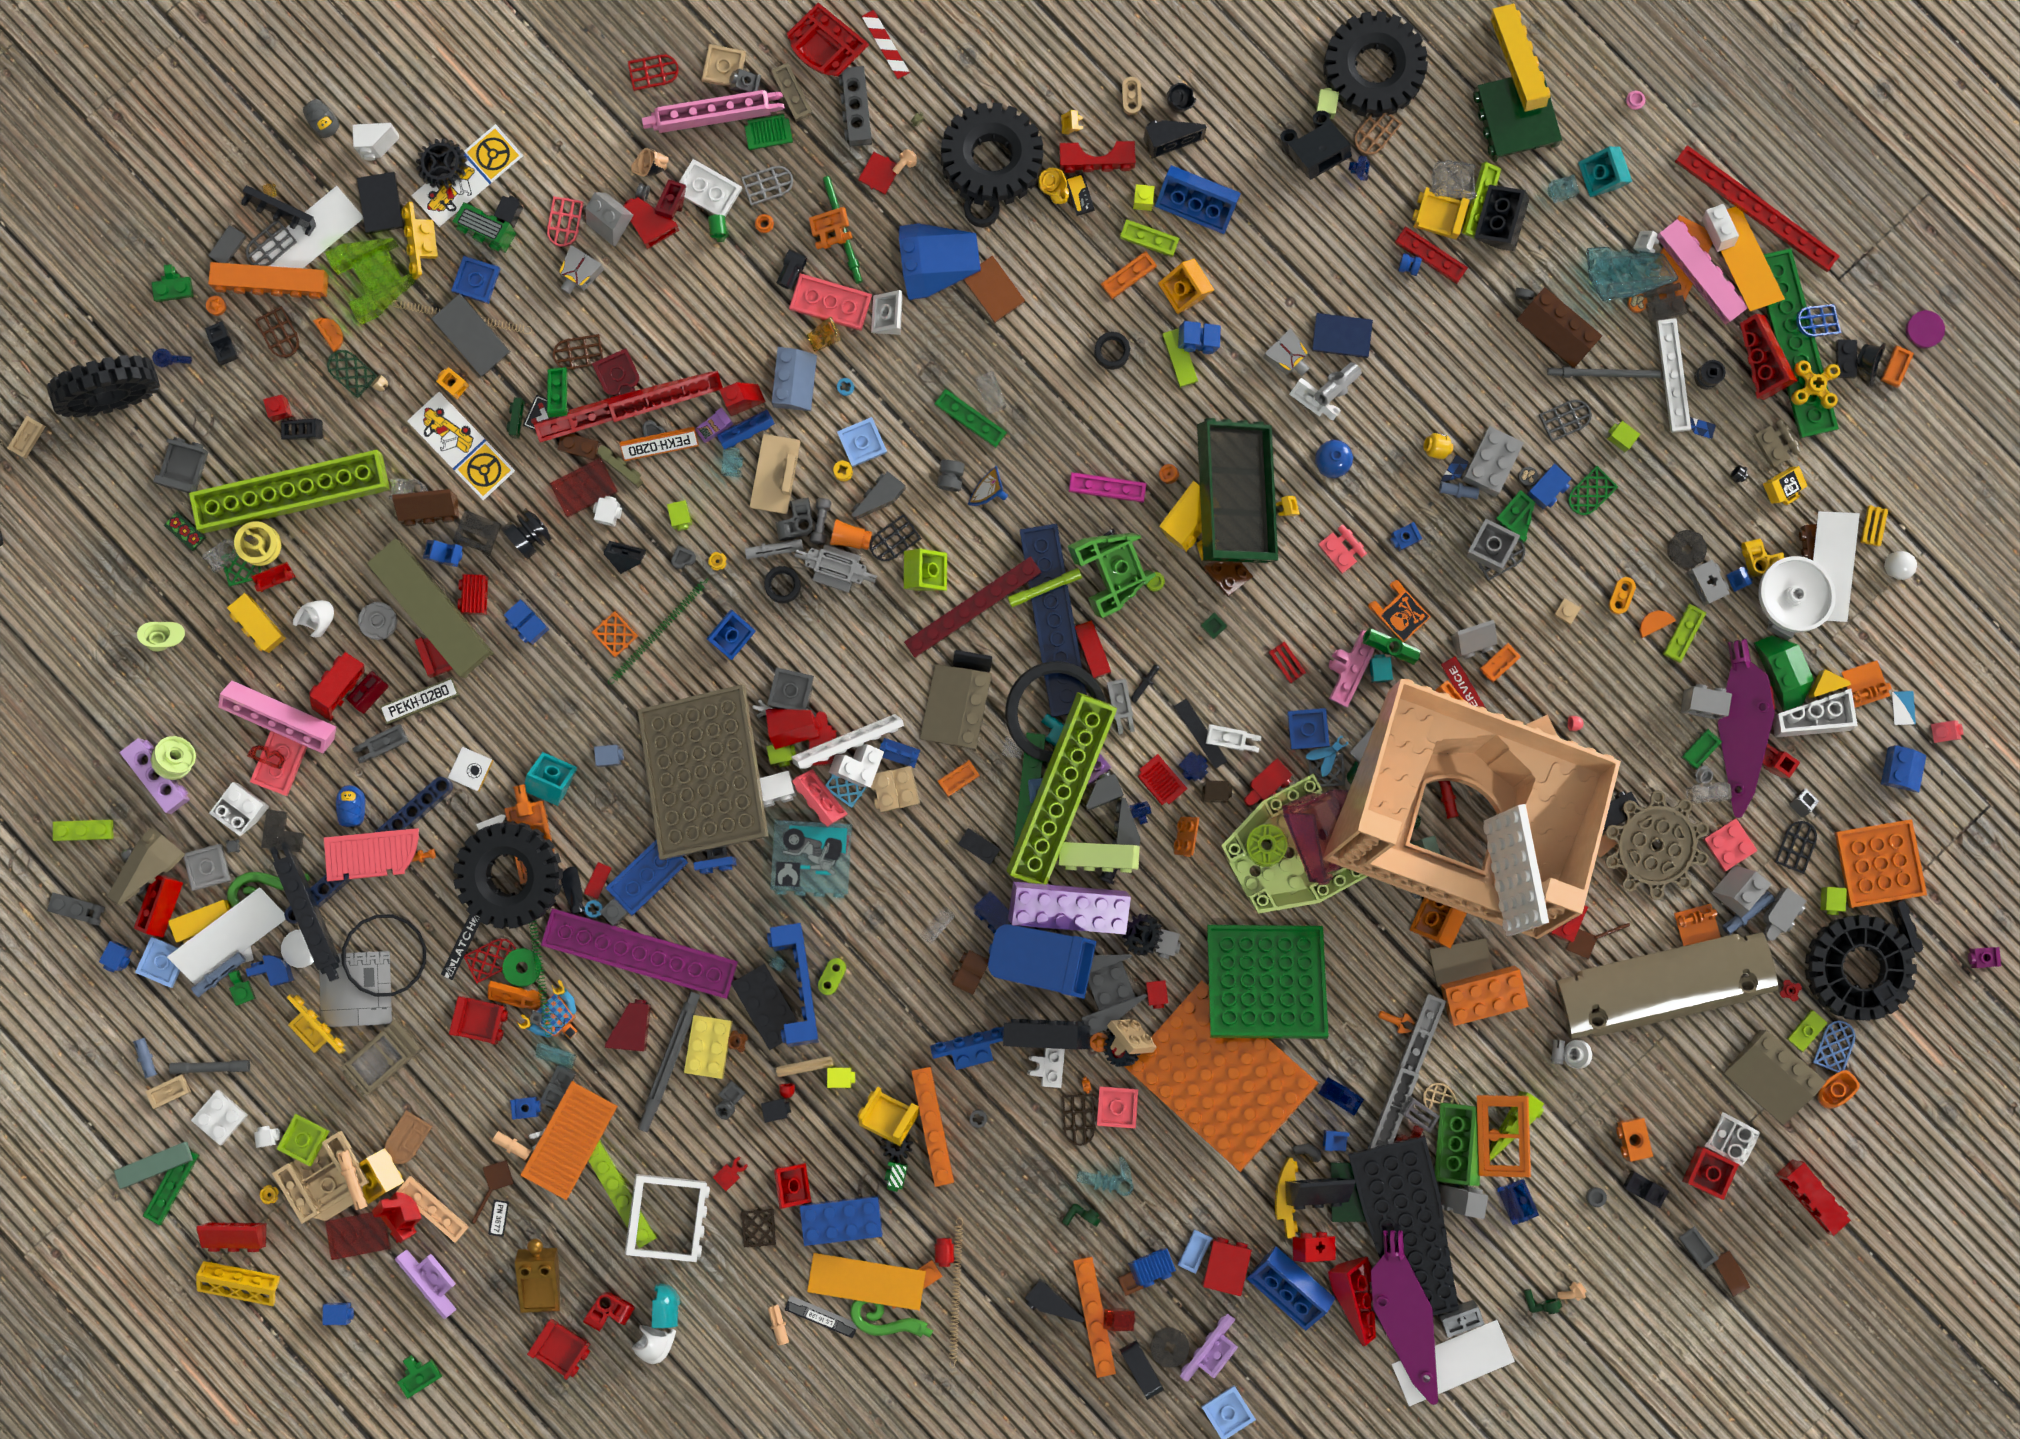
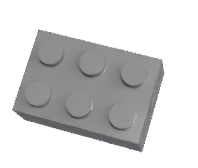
(1492, 461)

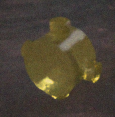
(269, 189)

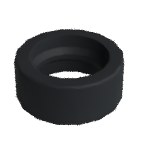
(980, 222)
(1109, 364)
(782, 570)

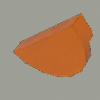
(331, 332)
(1654, 622)

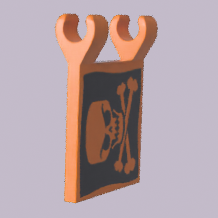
(1402, 614)

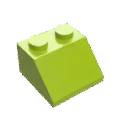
(925, 570)

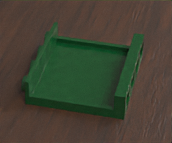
(1508, 125)

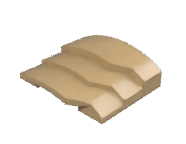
(319, 1189)

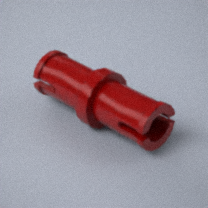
(1448, 799)

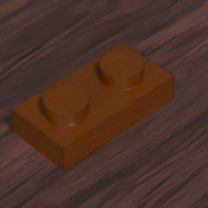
(578, 446)

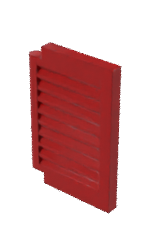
(1161, 780)

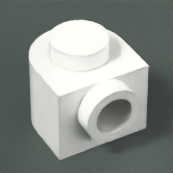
(266, 1136)

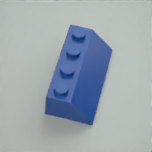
(1197, 199)
(1291, 1288)

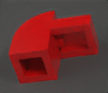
(1779, 763)
(401, 1209)

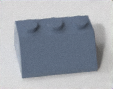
(794, 379)

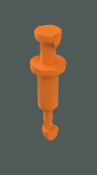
(420, 856)

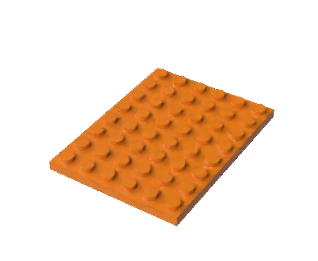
(1222, 1087)

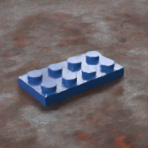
(644, 878)

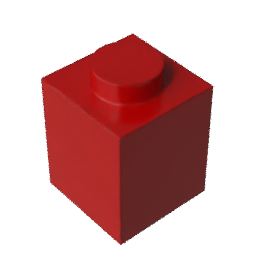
(277, 408)
(1156, 994)

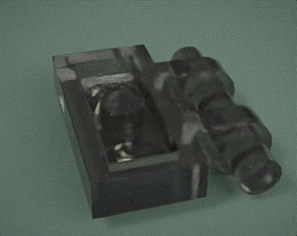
(1666, 308)

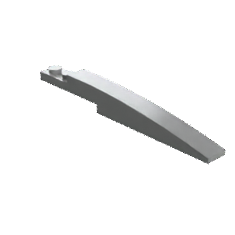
(1407, 1071)

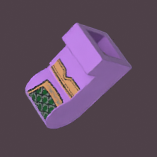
(714, 425)

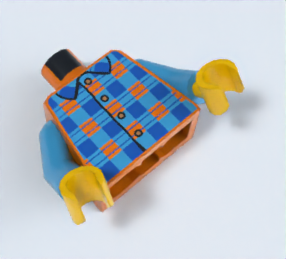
(562, 1013)

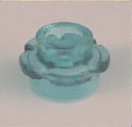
(777, 964)

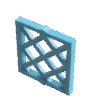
(859, 793)

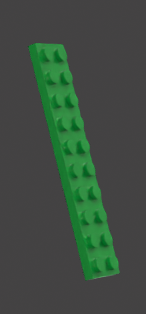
(1811, 416)

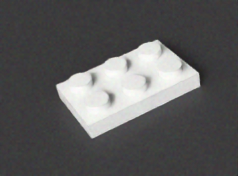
(709, 189)

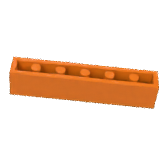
(268, 280)
(933, 1126)

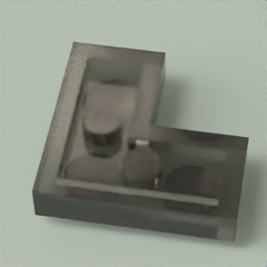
(275, 834)

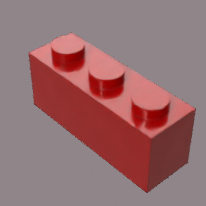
(158, 906)

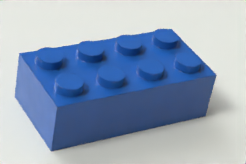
(841, 1220)

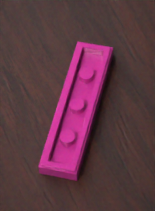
(1107, 487)

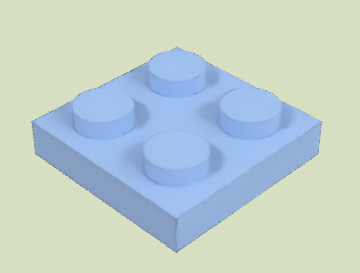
(862, 442)
(155, 963)
(1228, 1413)

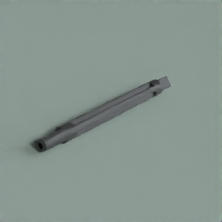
(668, 1061)

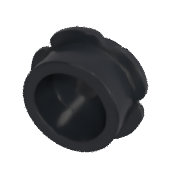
(1739, 474)

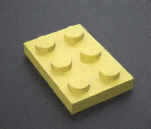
(708, 1047)

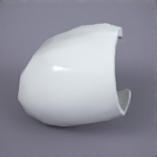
(316, 616)

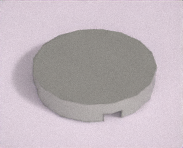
(377, 621)

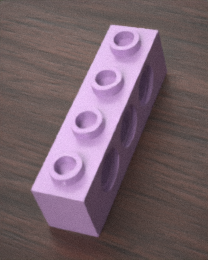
(133, 755)

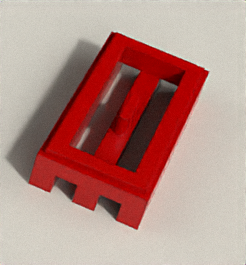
(1278, 649)

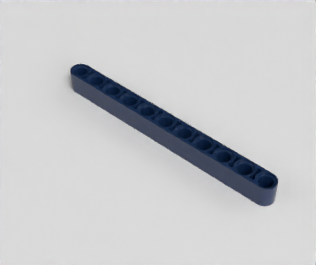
(408, 822)

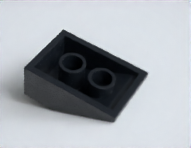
(1171, 135)

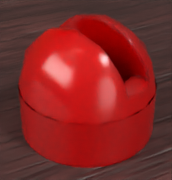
(786, 1090)

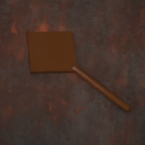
(1585, 942)
(497, 1176)

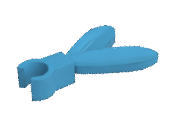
(1328, 754)

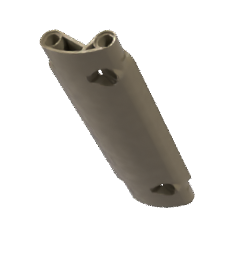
(1667, 985)

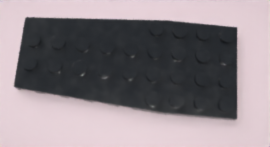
(1402, 1194)

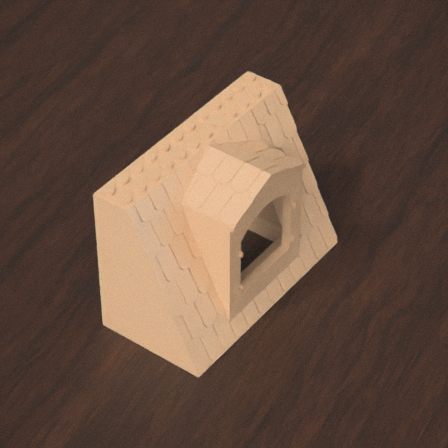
(1439, 738)

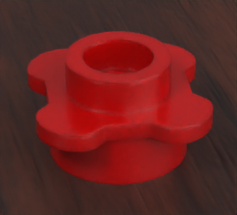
(1787, 984)

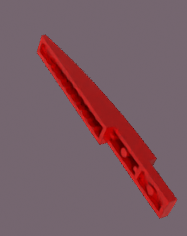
(628, 405)

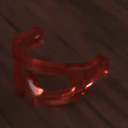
(252, 753)

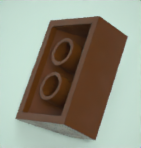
(426, 507)

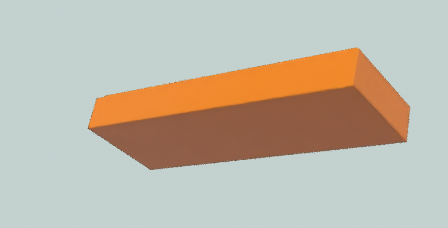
(1128, 275)

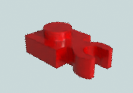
(728, 1175)

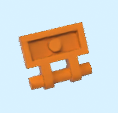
(828, 222)

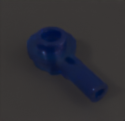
(163, 358)

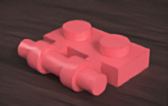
(1338, 553)

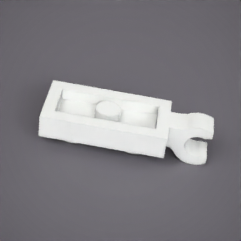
(1305, 394)

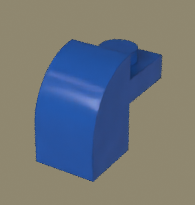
(443, 553)
(277, 970)

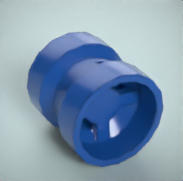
(1405, 263)

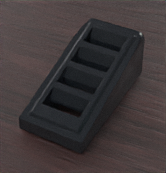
(314, 429)

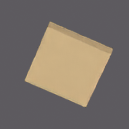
(721, 63)

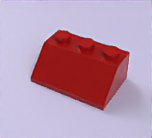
(232, 1236)

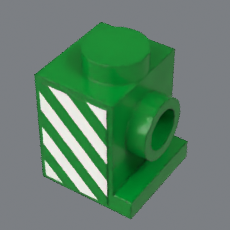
(895, 1176)

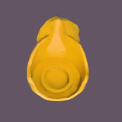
(1053, 183)

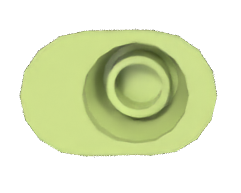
(160, 635)

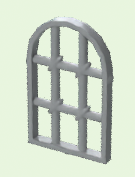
(763, 190)

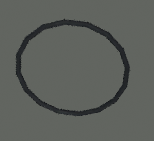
(367, 920)

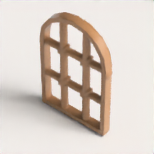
(1367, 135)

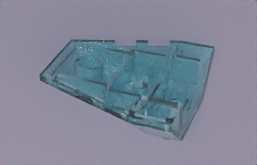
(1627, 274)

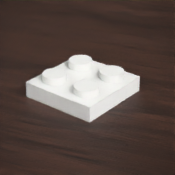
(219, 1117)

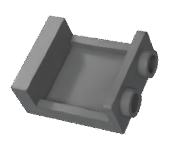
(182, 466)

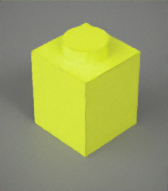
(1143, 197)
(840, 1077)

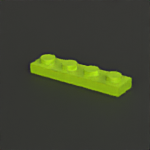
(1487, 176)

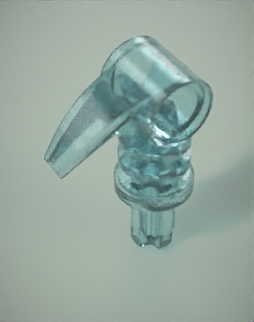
(1110, 1183)

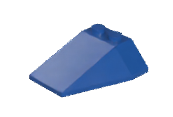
(936, 258)

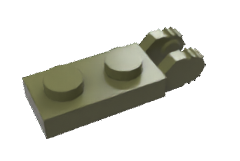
(619, 465)

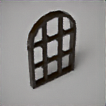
(1084, 1112)

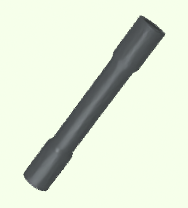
(232, 1066)

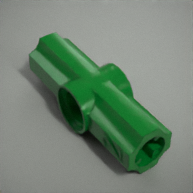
(1381, 642)

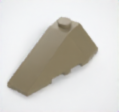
(148, 859)

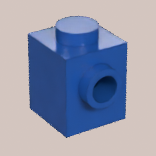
(115, 957)

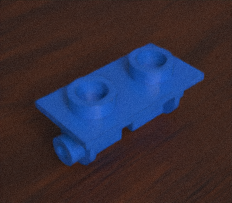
(899, 752)

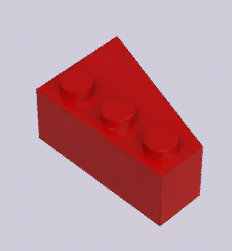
(335, 685)

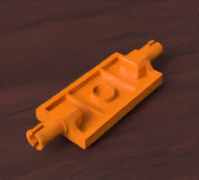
(531, 814)

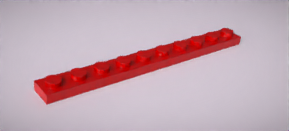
(1757, 208)

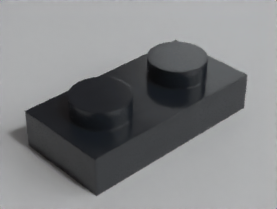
(1846, 358)
(979, 846)

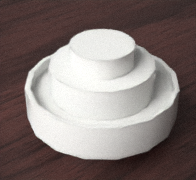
(1577, 1054)

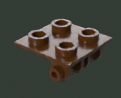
(1228, 575)

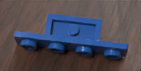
(969, 1049)

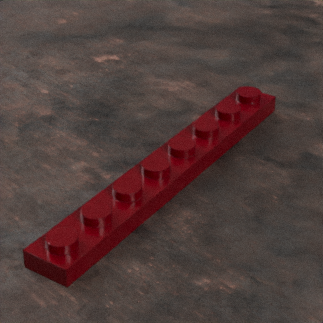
(972, 607)

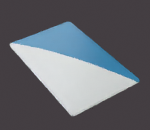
(1903, 708)

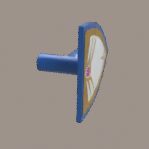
(987, 489)

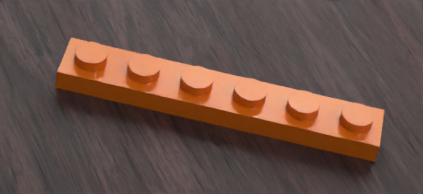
(1094, 1317)

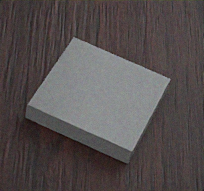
(207, 867)

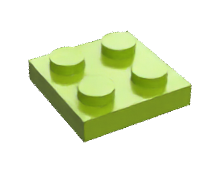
(303, 1140)

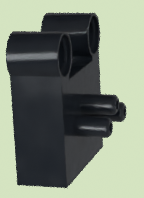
(1319, 148)

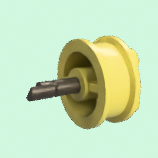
(257, 543)

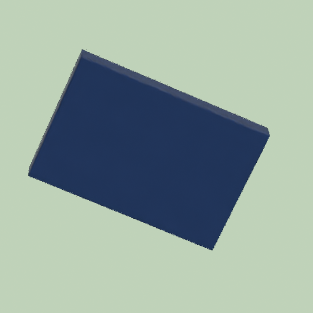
(1342, 335)

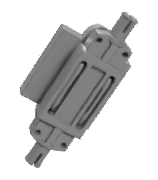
(835, 567)

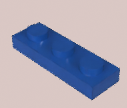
(745, 429)

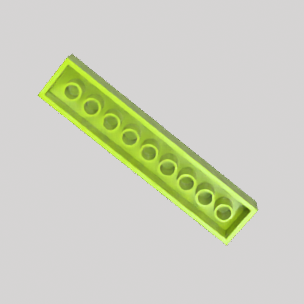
(289, 491)
(1061, 789)

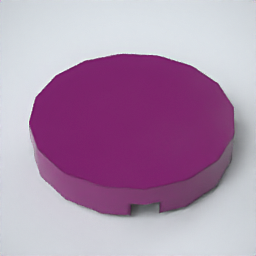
(1925, 329)

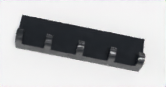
(279, 209)

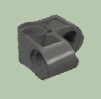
(790, 528)

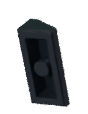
(972, 661)

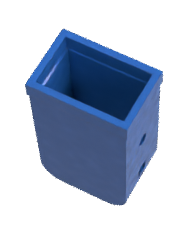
(1042, 959)

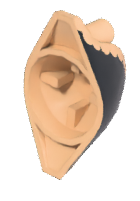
(649, 163)

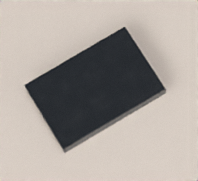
(380, 202)

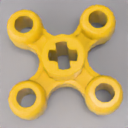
(1821, 381)

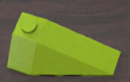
(1510, 1123)

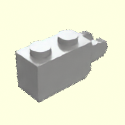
(1782, 913)

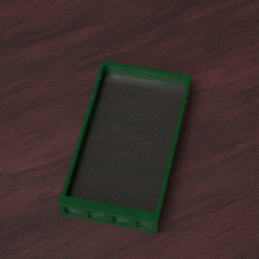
(1237, 491)

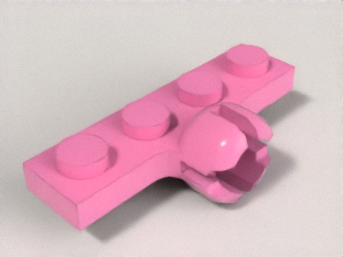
(1350, 670)

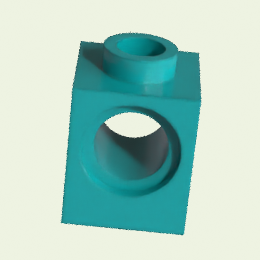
(1381, 669)

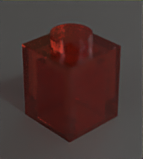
(1119, 1319)

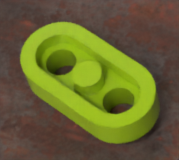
(831, 976)

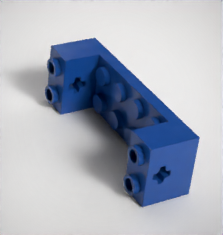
(787, 938)

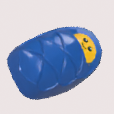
(350, 806)

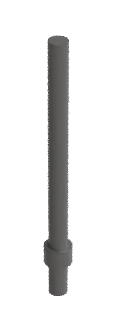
(1567, 372)

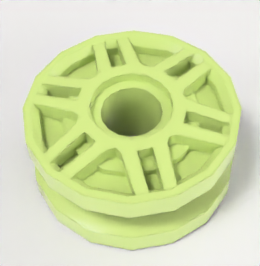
(168, 767)

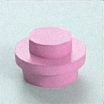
(1635, 100)

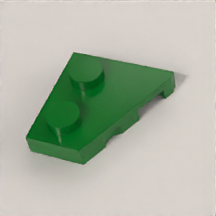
(1517, 515)

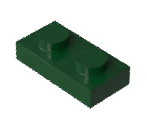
(516, 410)

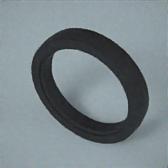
(1023, 682)

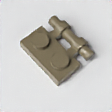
(1772, 446)

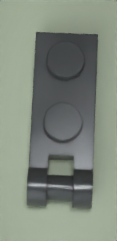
(75, 908)

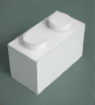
(1720, 227)

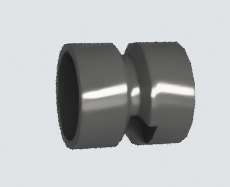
(950, 476)

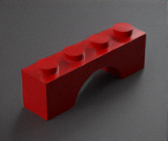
(1074, 158)

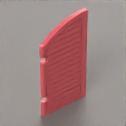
(370, 854)

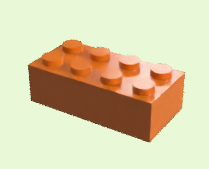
(1484, 995)

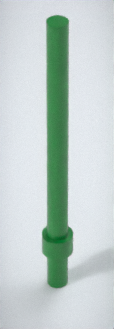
(853, 263)

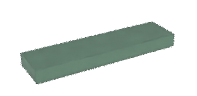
(153, 1165)

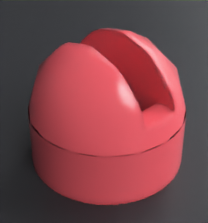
(1575, 723)

